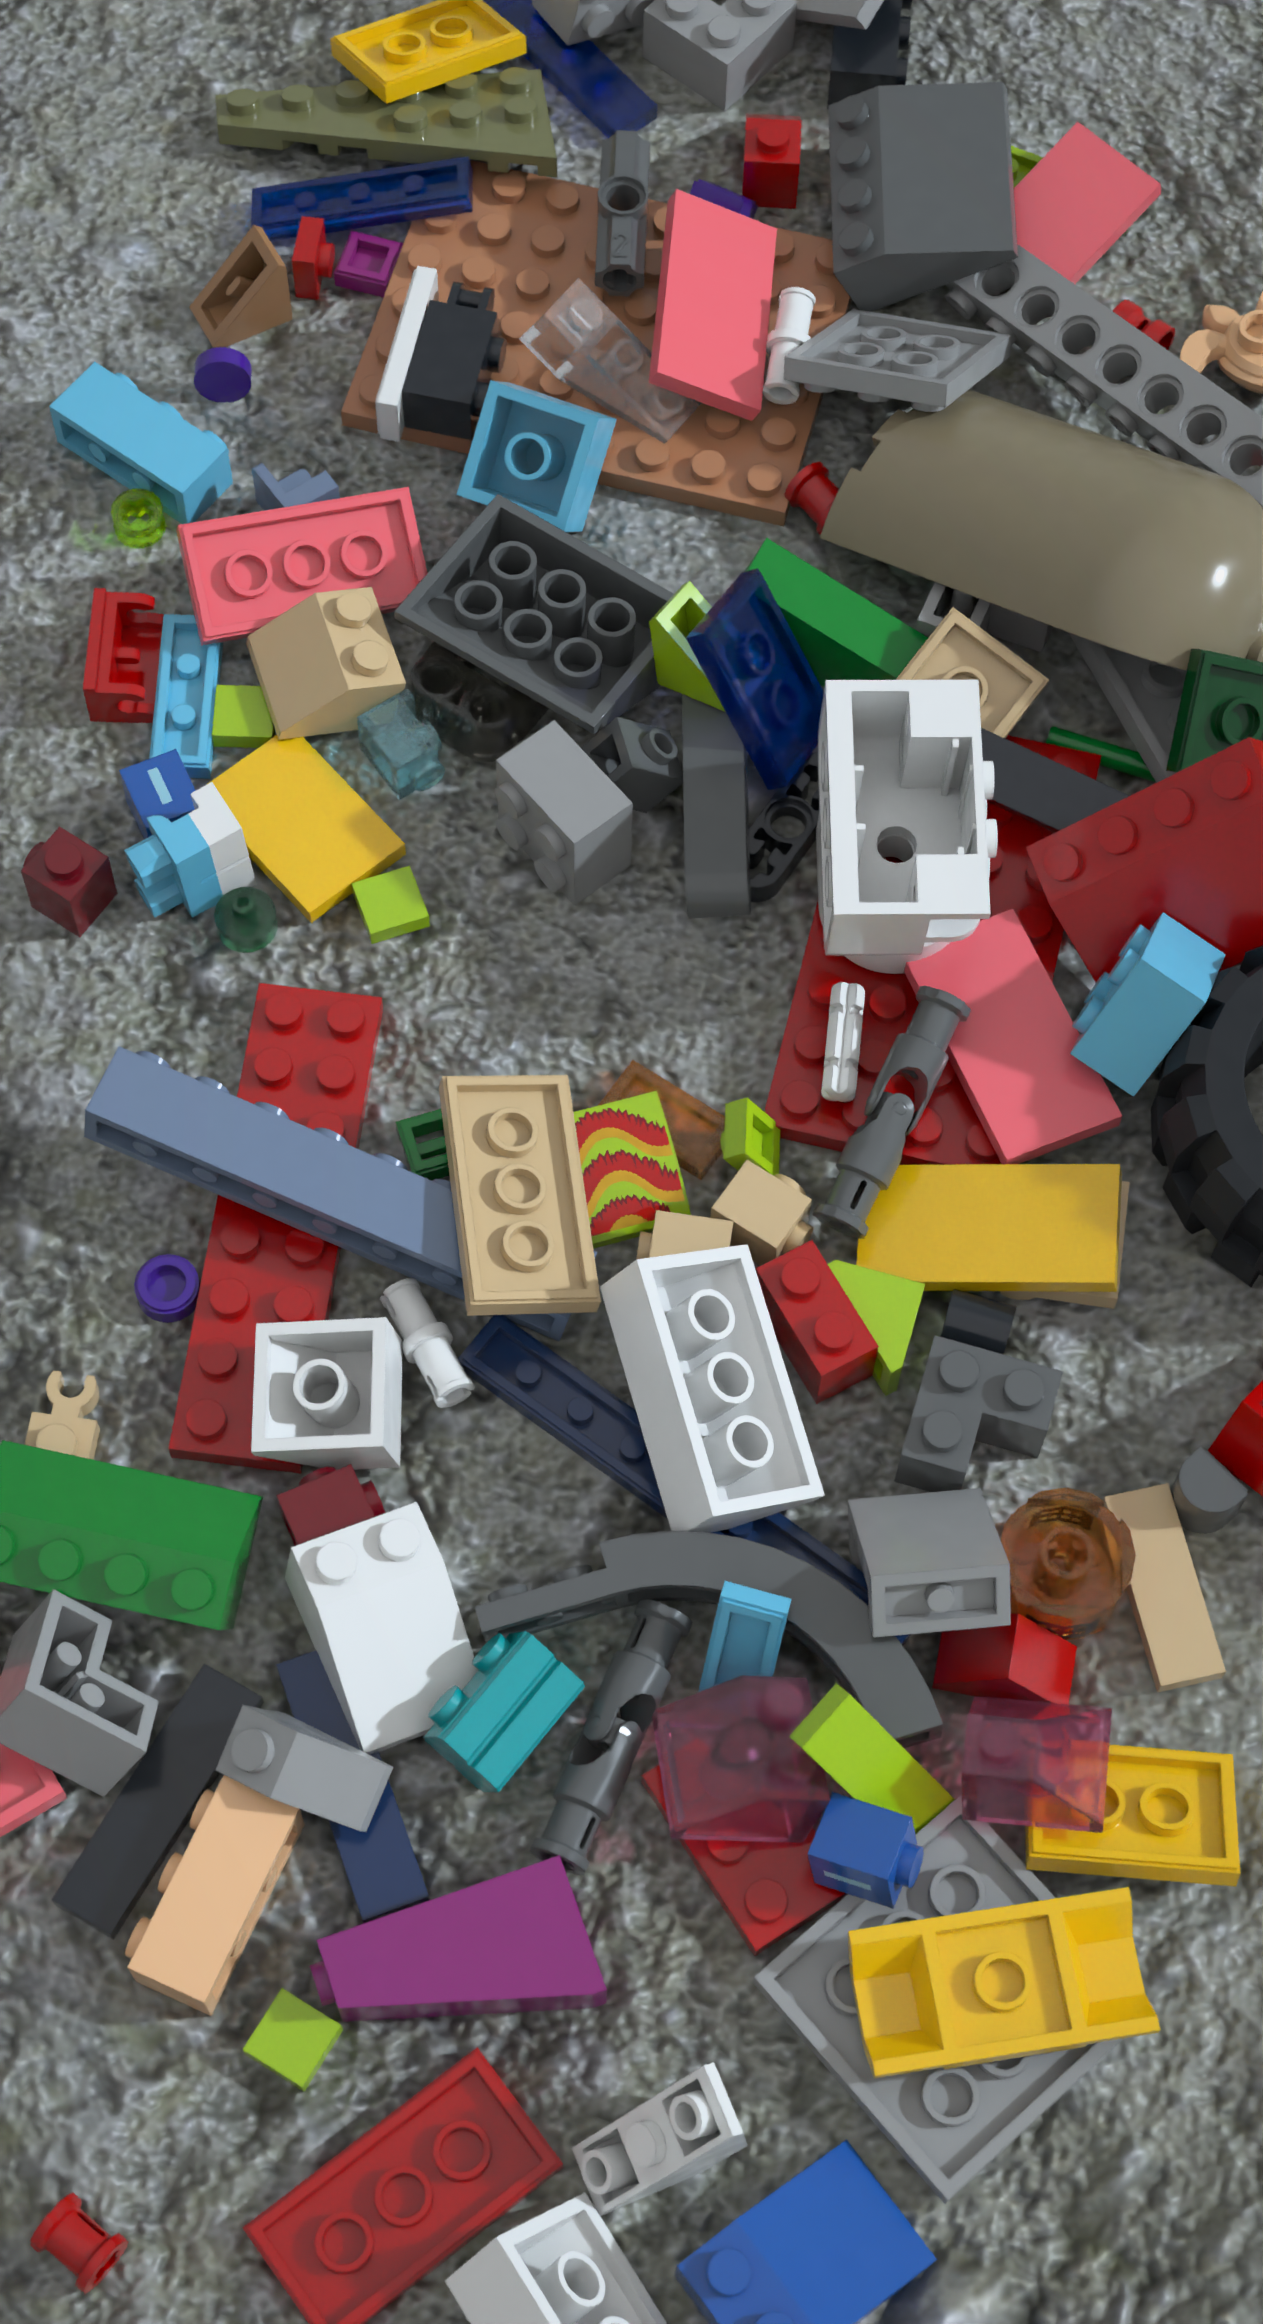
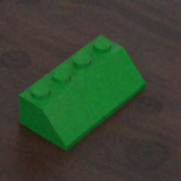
(124, 1536)

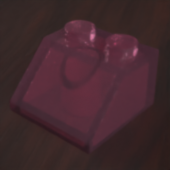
(733, 1765)

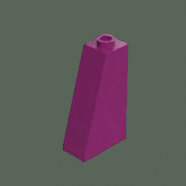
(469, 1952)

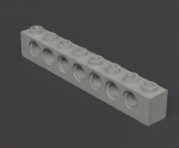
(1115, 353)

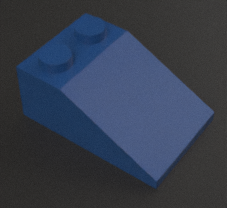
(809, 2252)

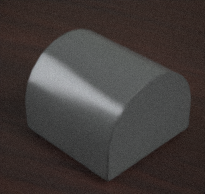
(1206, 1493)

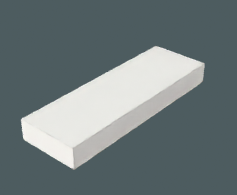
(389, 396)

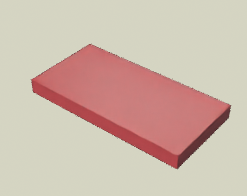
(713, 305)
(268, 561)
(1016, 1043)

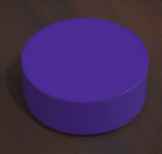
(222, 374)
(167, 1288)

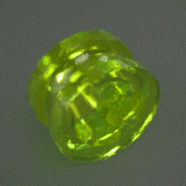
(139, 532)

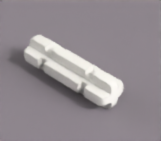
(843, 1042)

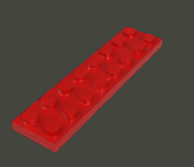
(314, 1062)

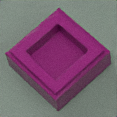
(367, 263)

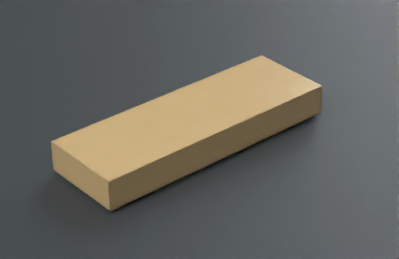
(1167, 1591)

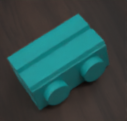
(502, 1709)

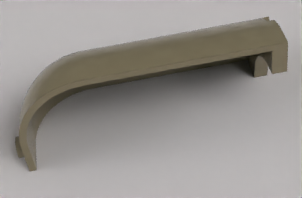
(1061, 528)

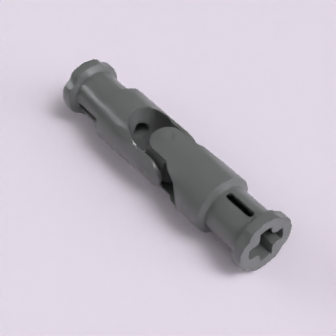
(877, 1145)
(595, 1781)

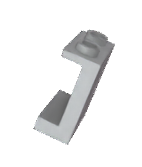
(930, 1562)

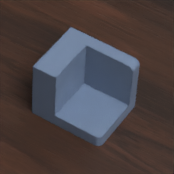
(292, 490)

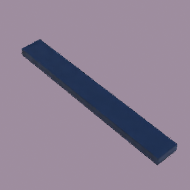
(610, 1435)

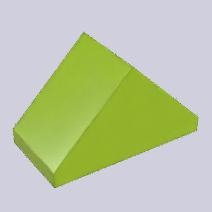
(673, 657)
(889, 1312)

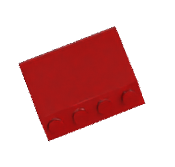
(1170, 849)

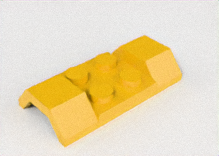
(998, 1983)

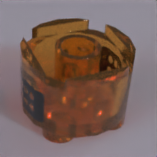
(1092, 1547)

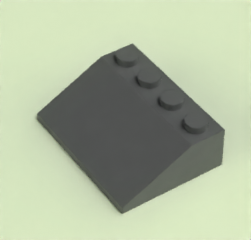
(919, 188)
(542, 615)

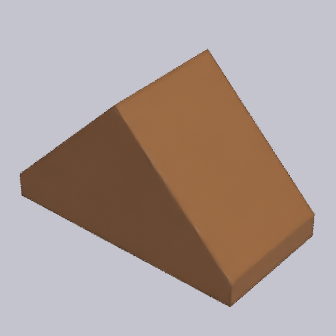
(245, 293)

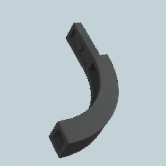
(694, 1568)

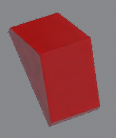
(1006, 1662)

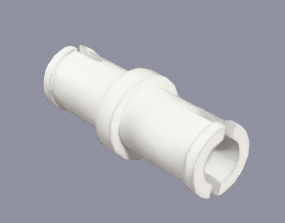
(789, 334)
(427, 1343)

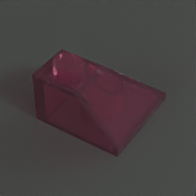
(1036, 1764)

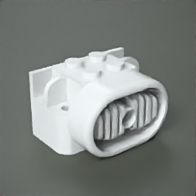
(909, 784)

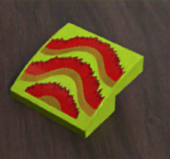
(628, 1167)

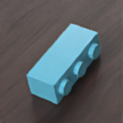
(142, 442)

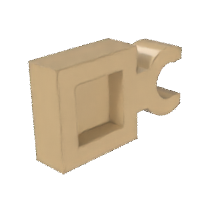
(65, 1427)

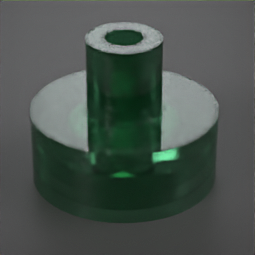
(246, 919)

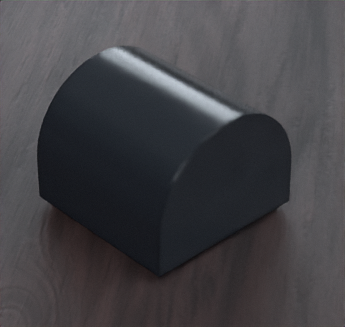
(978, 1321)

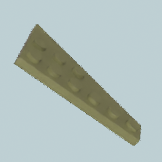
(479, 116)

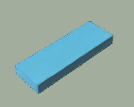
(186, 695)

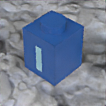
(157, 788)
(865, 1850)

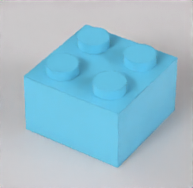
(537, 454)
(1145, 1002)

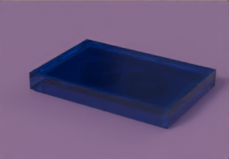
(760, 677)

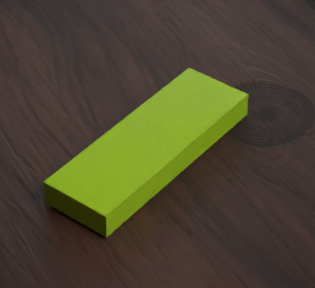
(868, 1759)

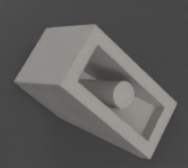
(304, 1767)

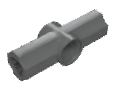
(622, 213)

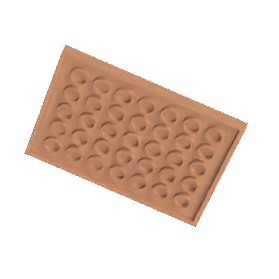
(529, 245)

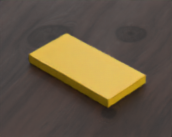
(998, 1227)

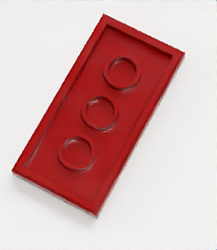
(404, 2196)

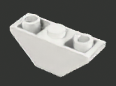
(661, 2142)

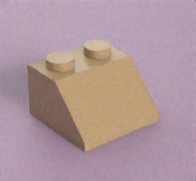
(325, 663)

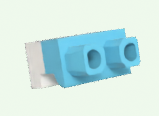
(192, 857)

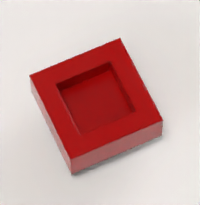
(311, 258)

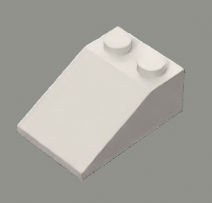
(382, 1623)

